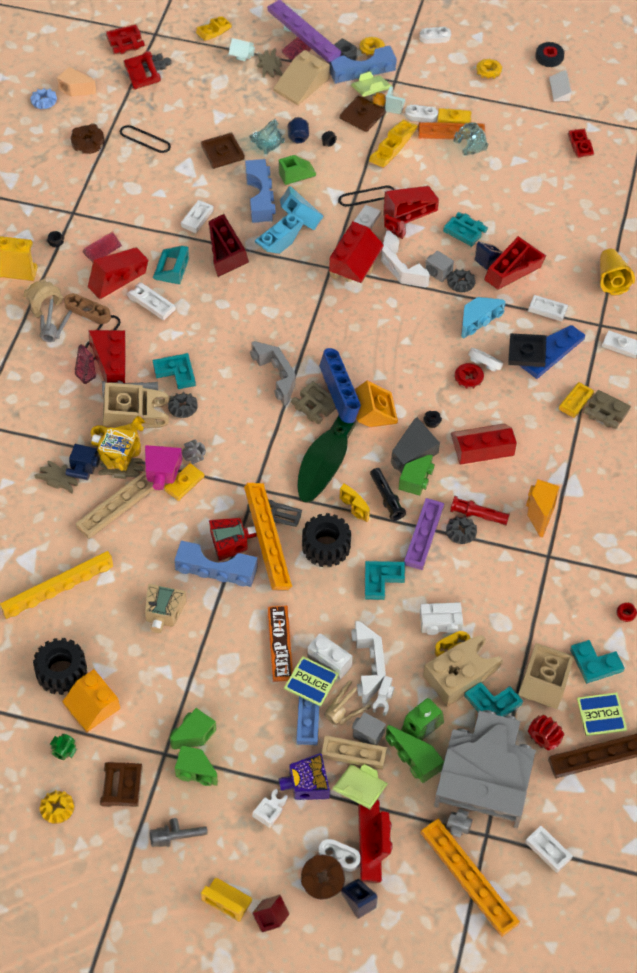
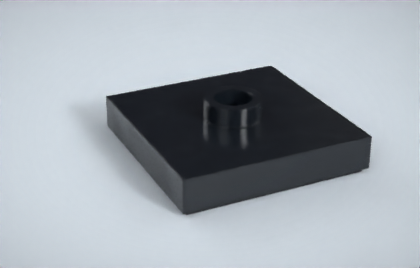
(527, 350)

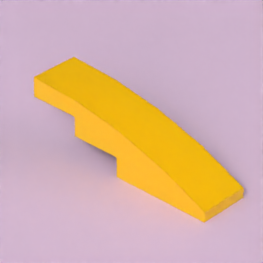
(392, 145)

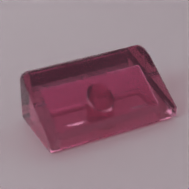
(102, 247)

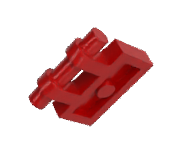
(123, 35)

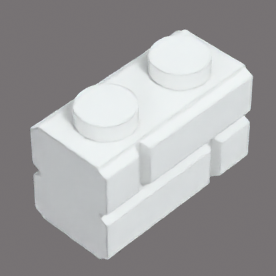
(441, 618)
(330, 655)

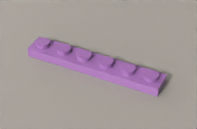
(304, 31)

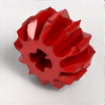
(545, 732)

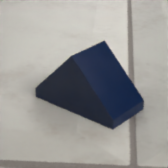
(486, 254)
(359, 897)

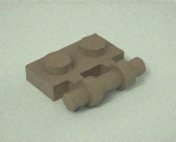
(317, 398)
(609, 406)

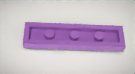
(424, 534)

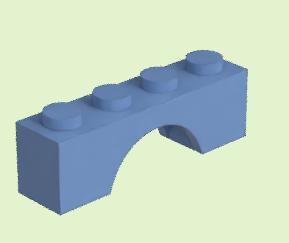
(345, 69)
(257, 176)
(238, 570)

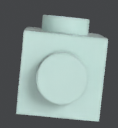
(241, 49)

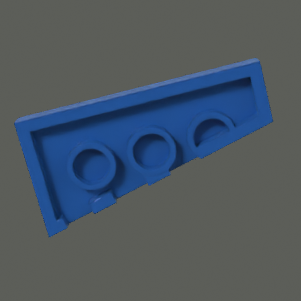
(557, 347)

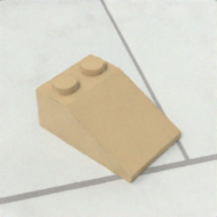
(302, 77)
(546, 676)

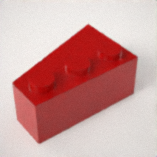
(410, 203)
(514, 263)
(116, 271)
(110, 353)

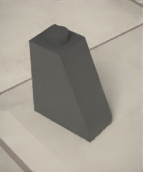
(414, 445)

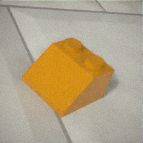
(376, 405)
(541, 504)
(91, 701)

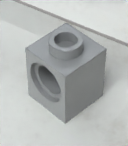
(439, 265)
(368, 729)

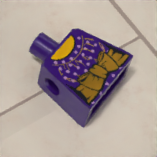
(307, 779)

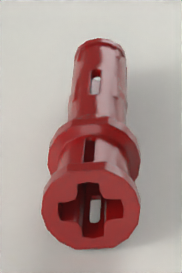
(470, 508)

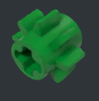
(63, 746)

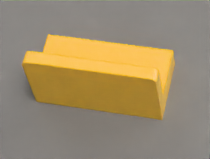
(226, 899)

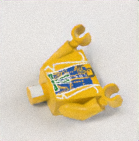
(119, 444)

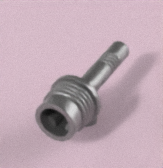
(162, 836)

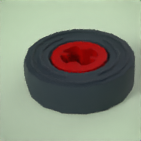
(552, 60)

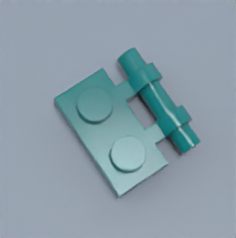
(465, 228)

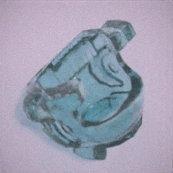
(268, 138)
(475, 138)

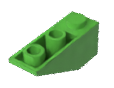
(419, 755)

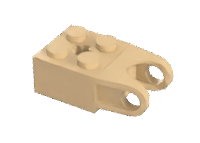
(128, 401)
(460, 670)

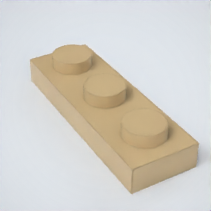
(353, 752)

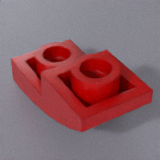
(580, 143)
(395, 225)

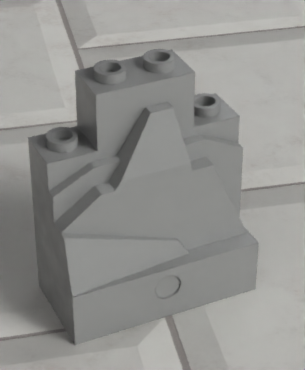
(487, 768)

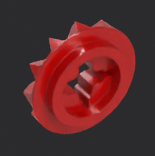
(469, 369)

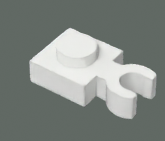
(269, 810)

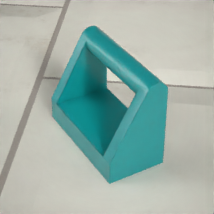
(175, 275)

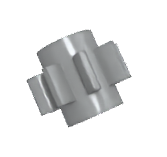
(193, 451)
(459, 823)

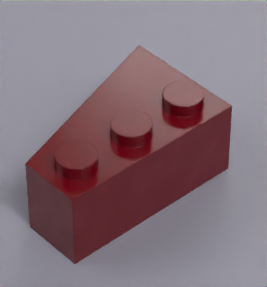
(226, 246)

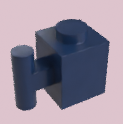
(82, 462)

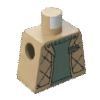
(163, 606)

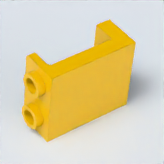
(16, 259)

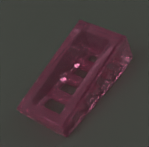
(84, 365)

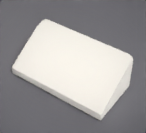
(560, 86)

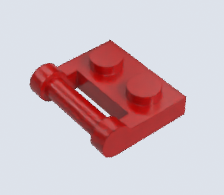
(137, 73)

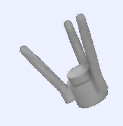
(49, 331)

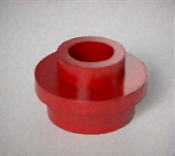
(626, 607)

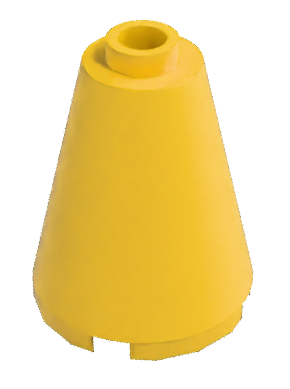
(615, 273)

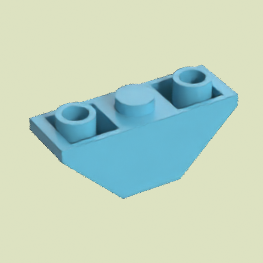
(295, 203)
(281, 234)
(479, 314)

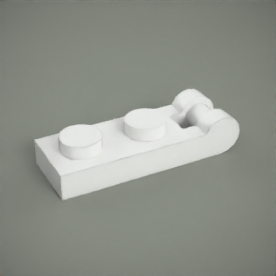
(151, 301)

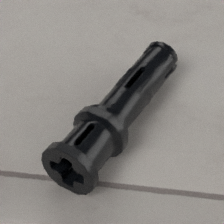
(390, 500)

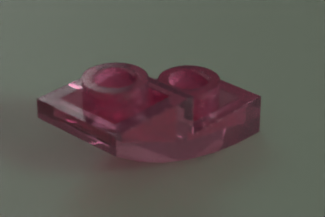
(294, 48)

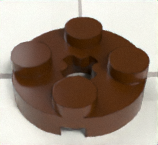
(79, 137)
(329, 888)

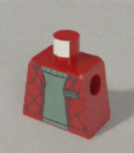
(230, 537)

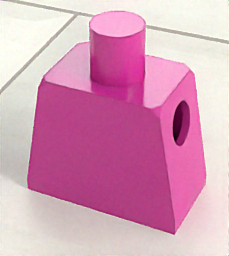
(162, 465)

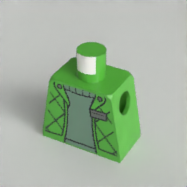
(425, 719)

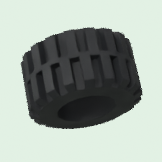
(326, 553)
(54, 652)

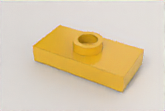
(454, 116)
(576, 399)
(184, 482)

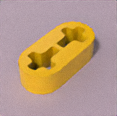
(450, 641)

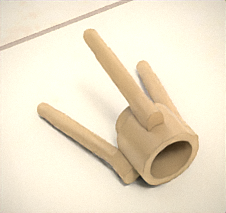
(336, 712)

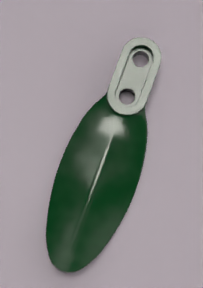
(323, 460)

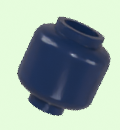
(298, 130)

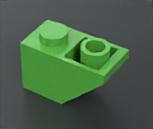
(295, 169)
(415, 475)
(194, 731)
(195, 766)

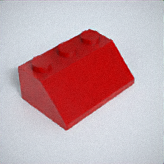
(355, 253)
(484, 443)

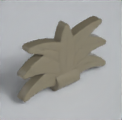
(270, 63)
(130, 472)
(56, 476)

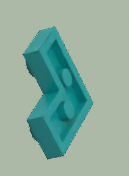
(179, 367)
(379, 573)
(595, 667)
(501, 704)

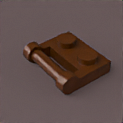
(128, 784)

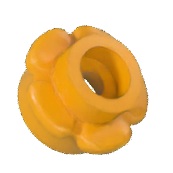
(379, 99)

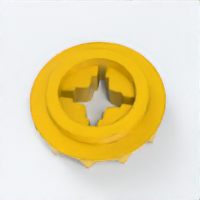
(368, 43)
(488, 64)
(59, 815)

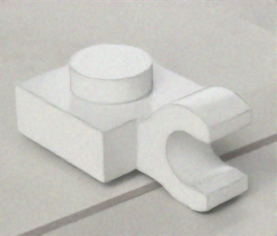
(385, 692)

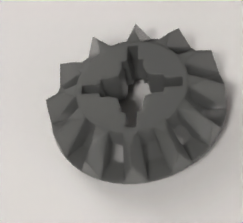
(463, 285)
(184, 410)
(457, 535)

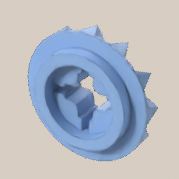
(45, 102)

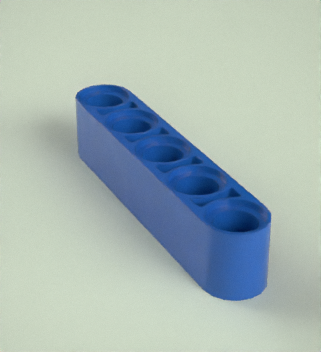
(339, 385)

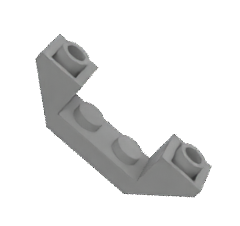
(267, 353)

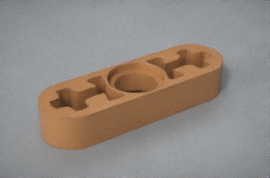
(83, 302)

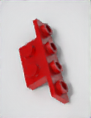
(373, 841)

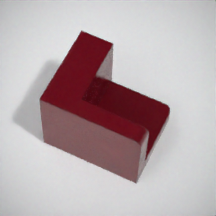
(271, 913)

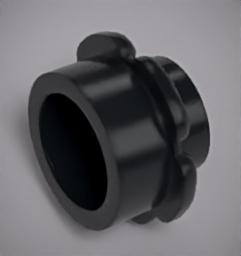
(329, 138)
(55, 239)
(432, 423)

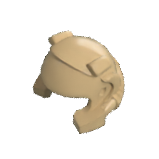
(39, 292)

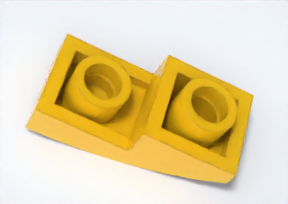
(215, 28)
(358, 505)

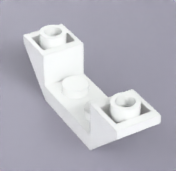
(413, 276)
(368, 639)

